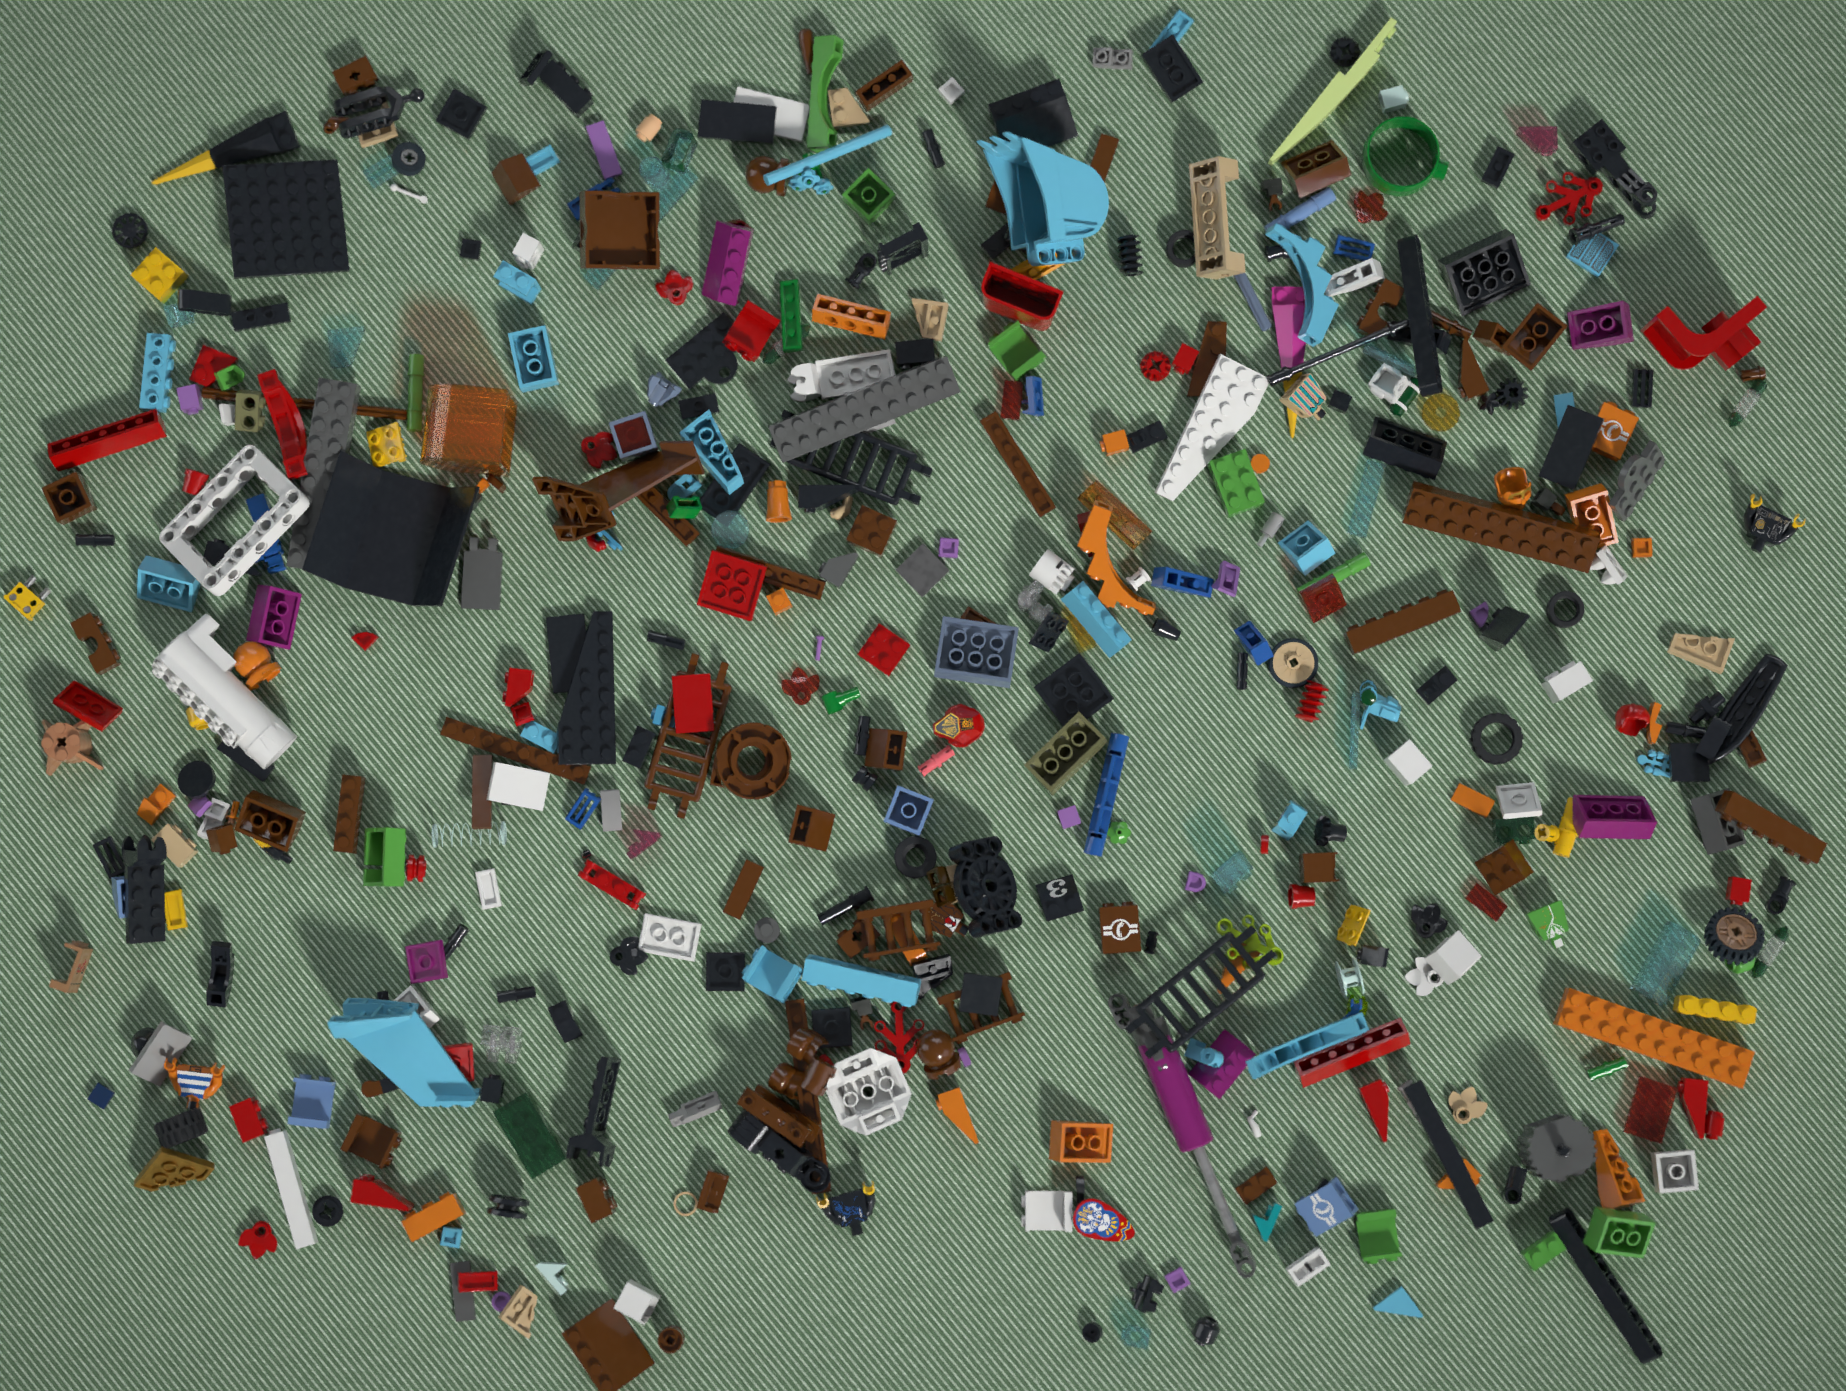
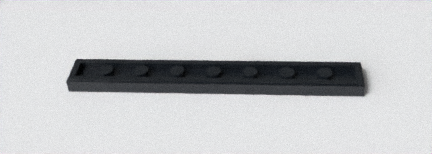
(1448, 1154)

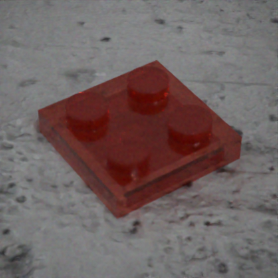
(1322, 598)

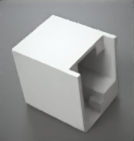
(1408, 763)
(1453, 957)
(637, 1301)

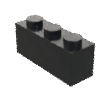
(566, 88)

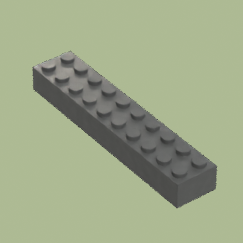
(864, 408)
(328, 435)

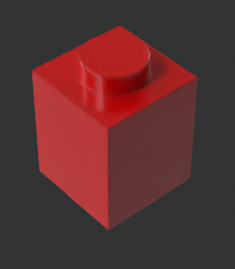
(1184, 359)
(1738, 890)

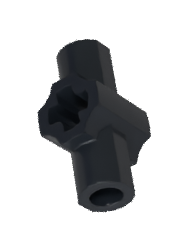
(1706, 708)

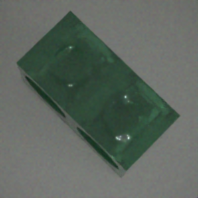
(1513, 828)

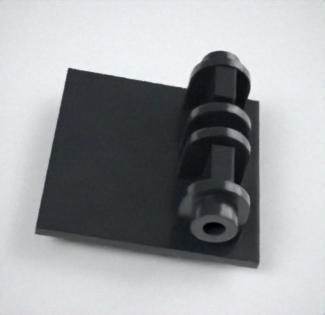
(1049, 631)

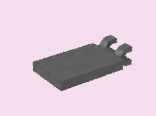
(482, 576)

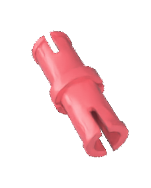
(936, 760)

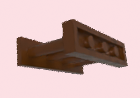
(886, 914)
(948, 1001)
(779, 1115)

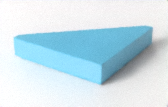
(1398, 1303)

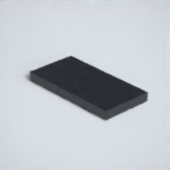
(737, 121)
(1571, 447)
(752, 469)
(565, 642)

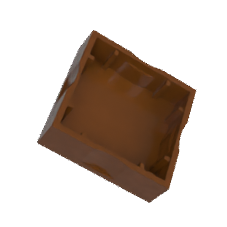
(619, 230)

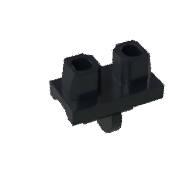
(1144, 1292)

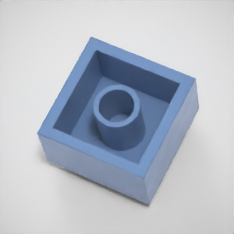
(908, 810)

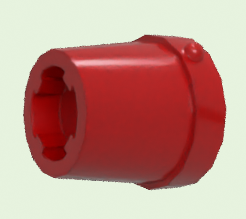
(194, 481)
(1300, 896)

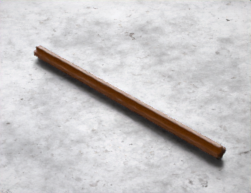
(308, 404)

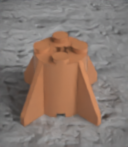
(67, 744)

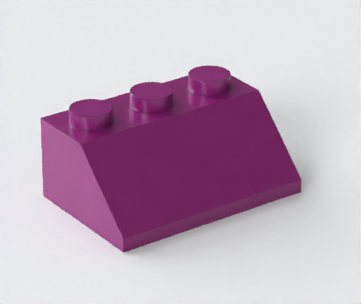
(273, 616)
(1221, 1078)

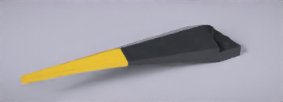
(262, 140)

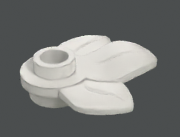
(1422, 977)

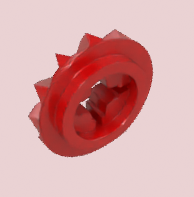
(1154, 375)

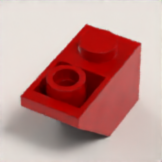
(518, 685)

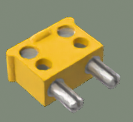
(24, 601)

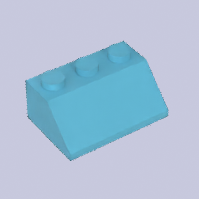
(167, 584)

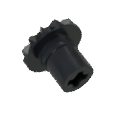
(1327, 831)

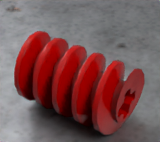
(1311, 702)

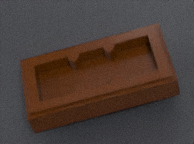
(1752, 751)

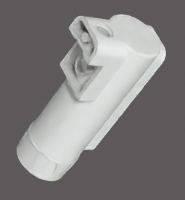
(204, 680)

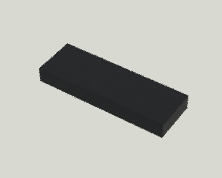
(245, 761)

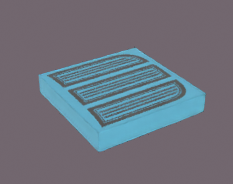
(1593, 253)

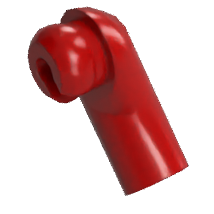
(595, 544)

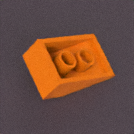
(1591, 510)
(1080, 1141)

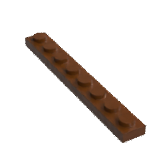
(513, 750)

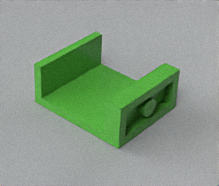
(1015, 351)
(1377, 1235)

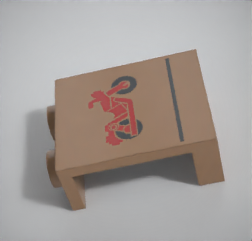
(78, 969)

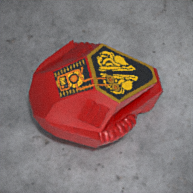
(960, 725)

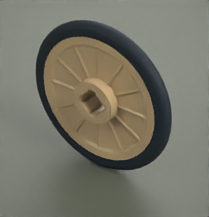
(1302, 653)

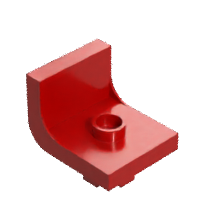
(1724, 339)

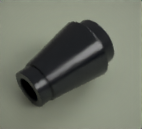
(1164, 629)

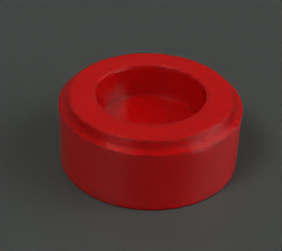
(1264, 844)

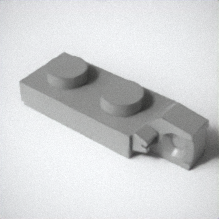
(696, 1109)

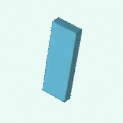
(1177, 26)

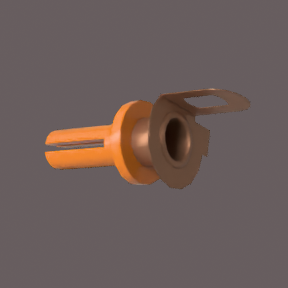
(232, 817)

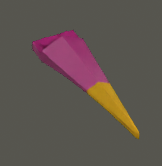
(1288, 316)

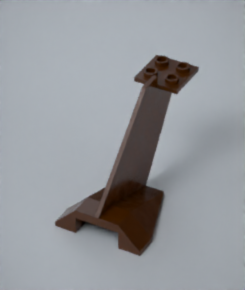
(589, 506)

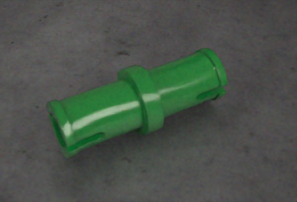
(1607, 1068)

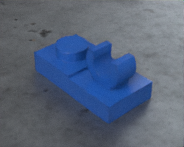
(1035, 396)

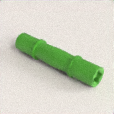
(415, 392)
(1343, 571)

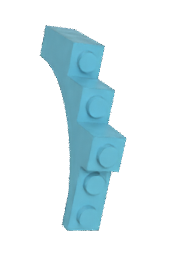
(1315, 279)
(1306, 1044)

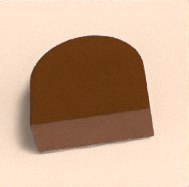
(496, 483)

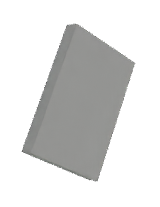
(163, 1044)

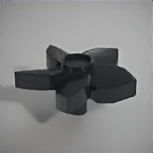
(1489, 403)

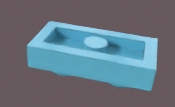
(540, 735)

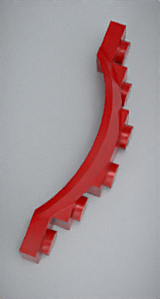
(287, 423)

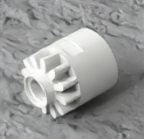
(1053, 572)

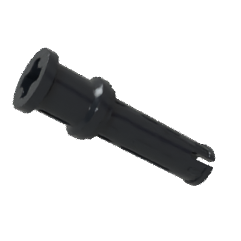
(1590, 230)
(854, 901)

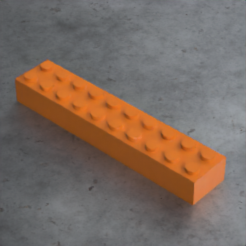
(1654, 1038)

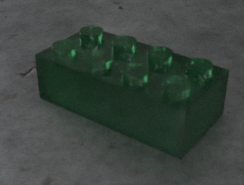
(530, 1135)

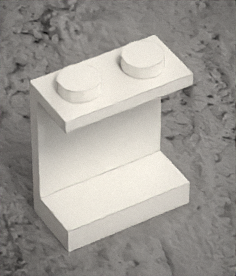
(1047, 1210)

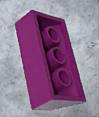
(727, 262)
(1613, 817)

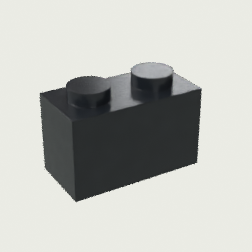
(914, 353)
(639, 747)

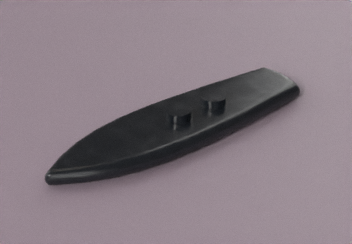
(1750, 702)

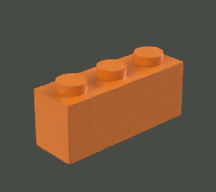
(433, 1216)

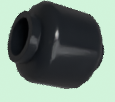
(1205, 1331)

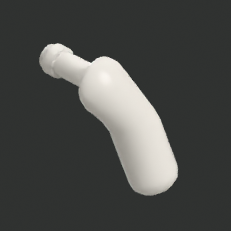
(1254, 1126)

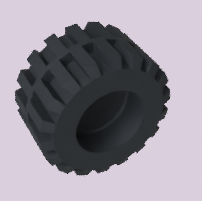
(181, 1128)

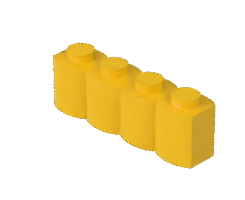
(1714, 1009)

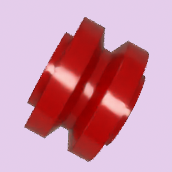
(415, 868)

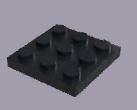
(1073, 690)

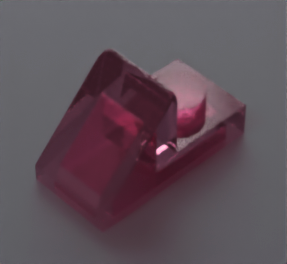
(647, 839)

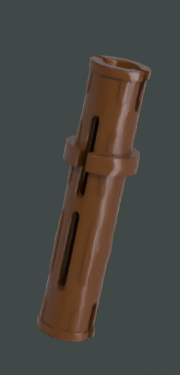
(1463, 333)

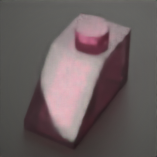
(1539, 139)

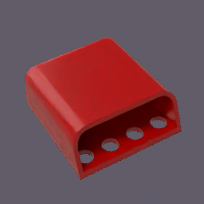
(1019, 297)

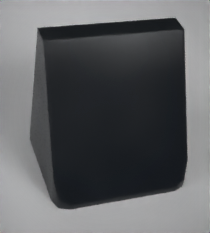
(1339, 401)

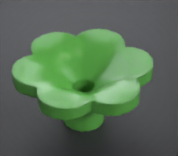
(1113, 832)

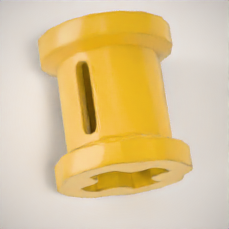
(1544, 835)

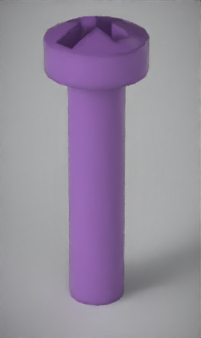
(818, 649)

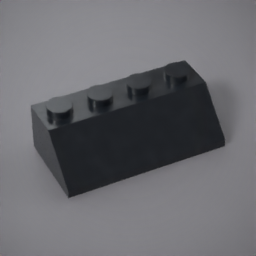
(1405, 448)

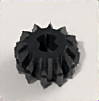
(1505, 390)

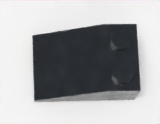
(1503, 627)

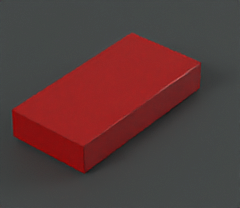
(477, 1281)

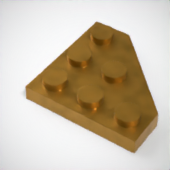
(172, 1169)

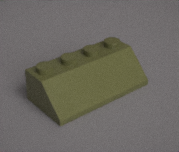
(1065, 753)

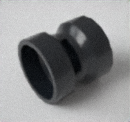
(865, 778)

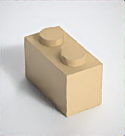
(178, 847)

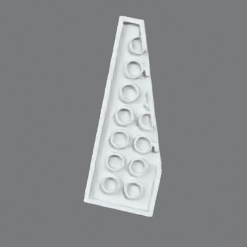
(1220, 412)

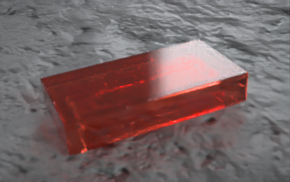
(1486, 902)

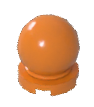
(254, 663)

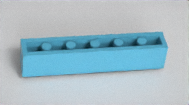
(861, 980)

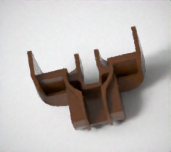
(803, 1047)

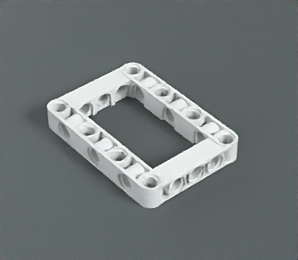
(212, 499)

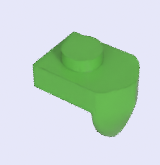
(229, 376)

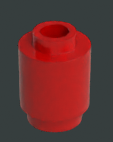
(1714, 1125)

